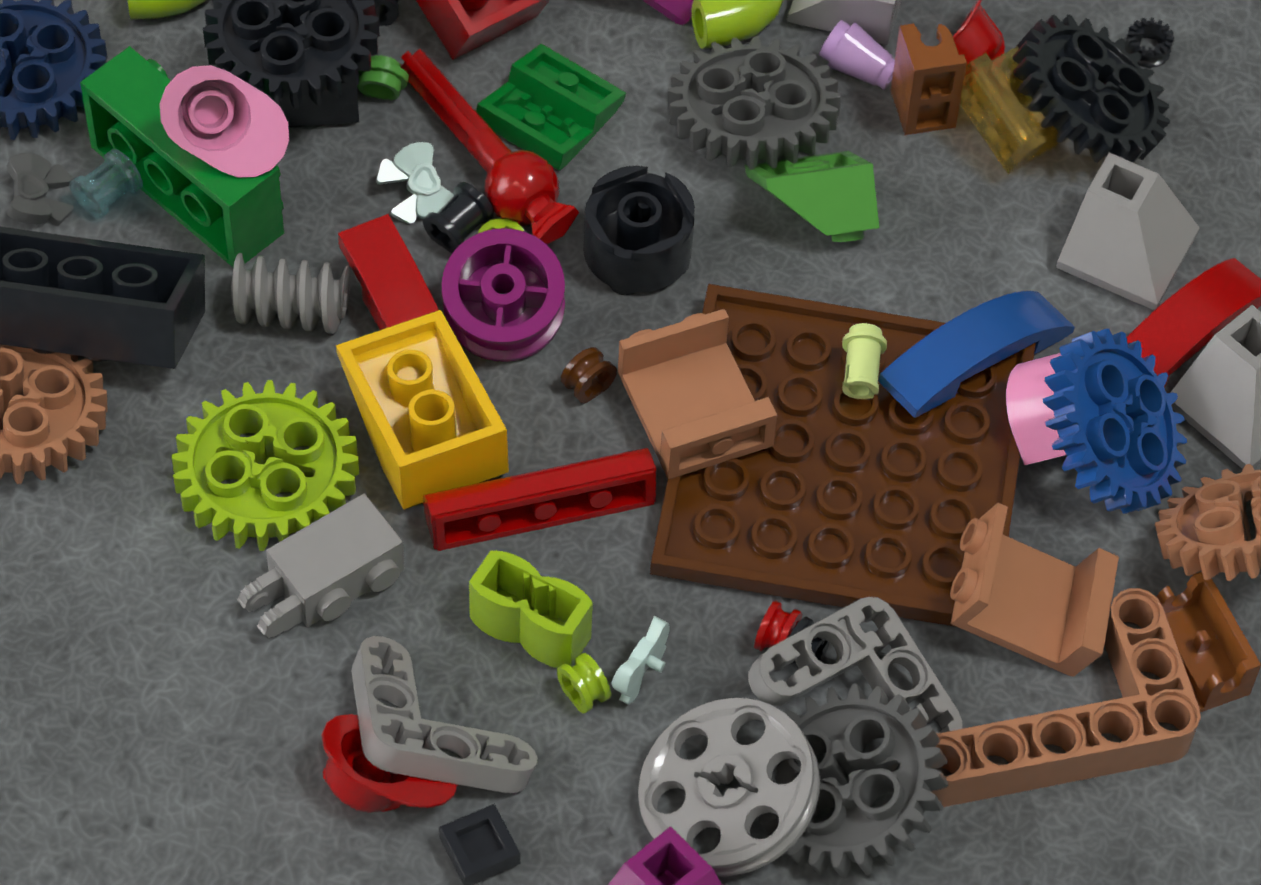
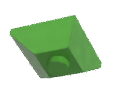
(825, 190)

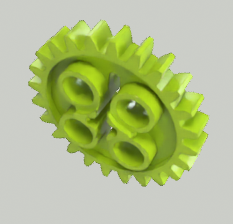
(264, 464)

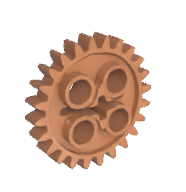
(47, 410)
(1211, 526)

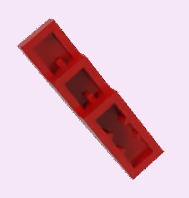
(386, 272)

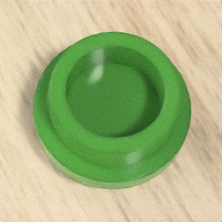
(384, 78)

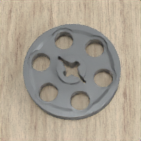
(718, 764)

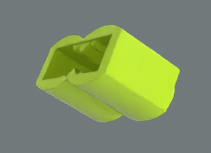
(522, 607)

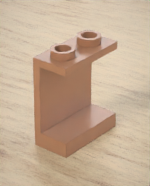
(693, 395)
(1031, 598)

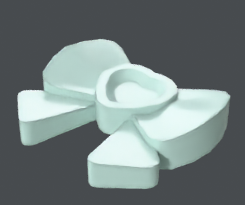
(415, 166)
(645, 655)

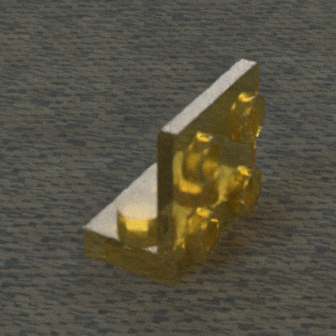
(1002, 113)

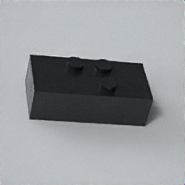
(98, 298)

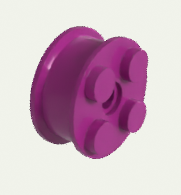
(510, 323)

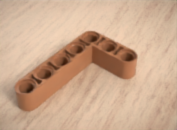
(1080, 727)

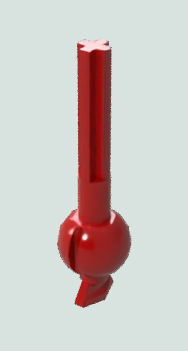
(516, 182)

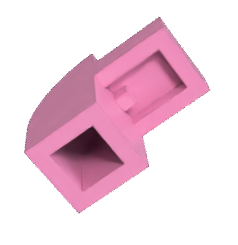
(1029, 413)

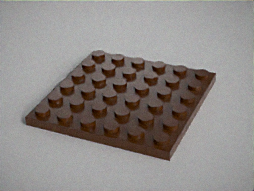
(853, 488)

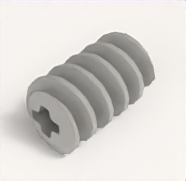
(289, 294)

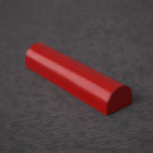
(540, 499)

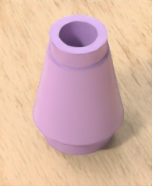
(858, 55)

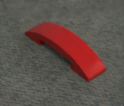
(1196, 314)

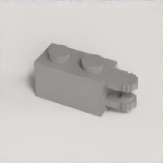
(326, 568)

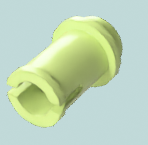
(863, 349)

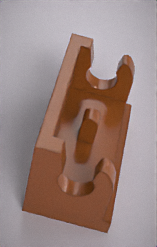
(927, 81)
(1210, 643)

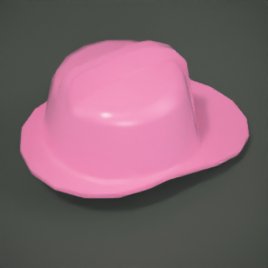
(224, 121)

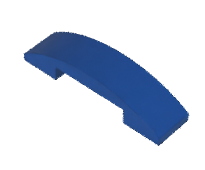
(970, 343)

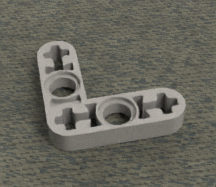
(854, 649)
(410, 745)

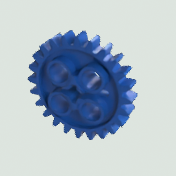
(1115, 421)

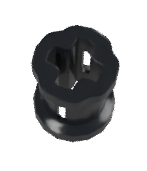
(458, 217)

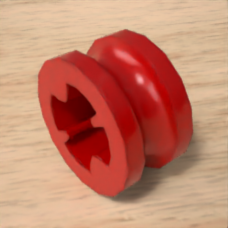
(776, 626)

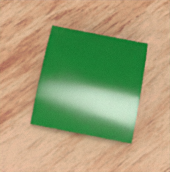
(550, 106)

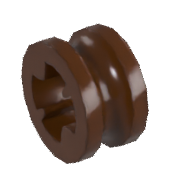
(588, 374)

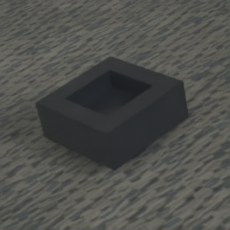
(479, 845)

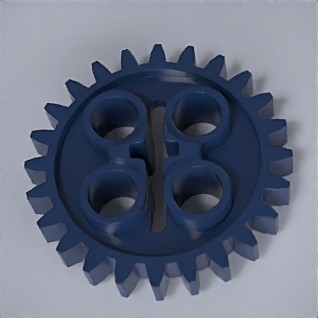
(50, 56)

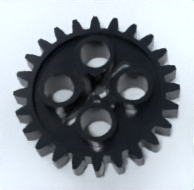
(293, 44)
(1090, 89)

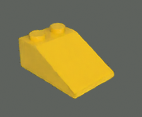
(424, 408)

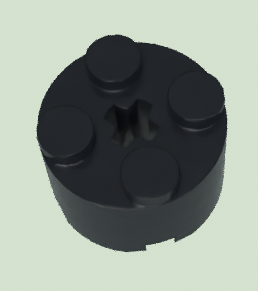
(638, 230)

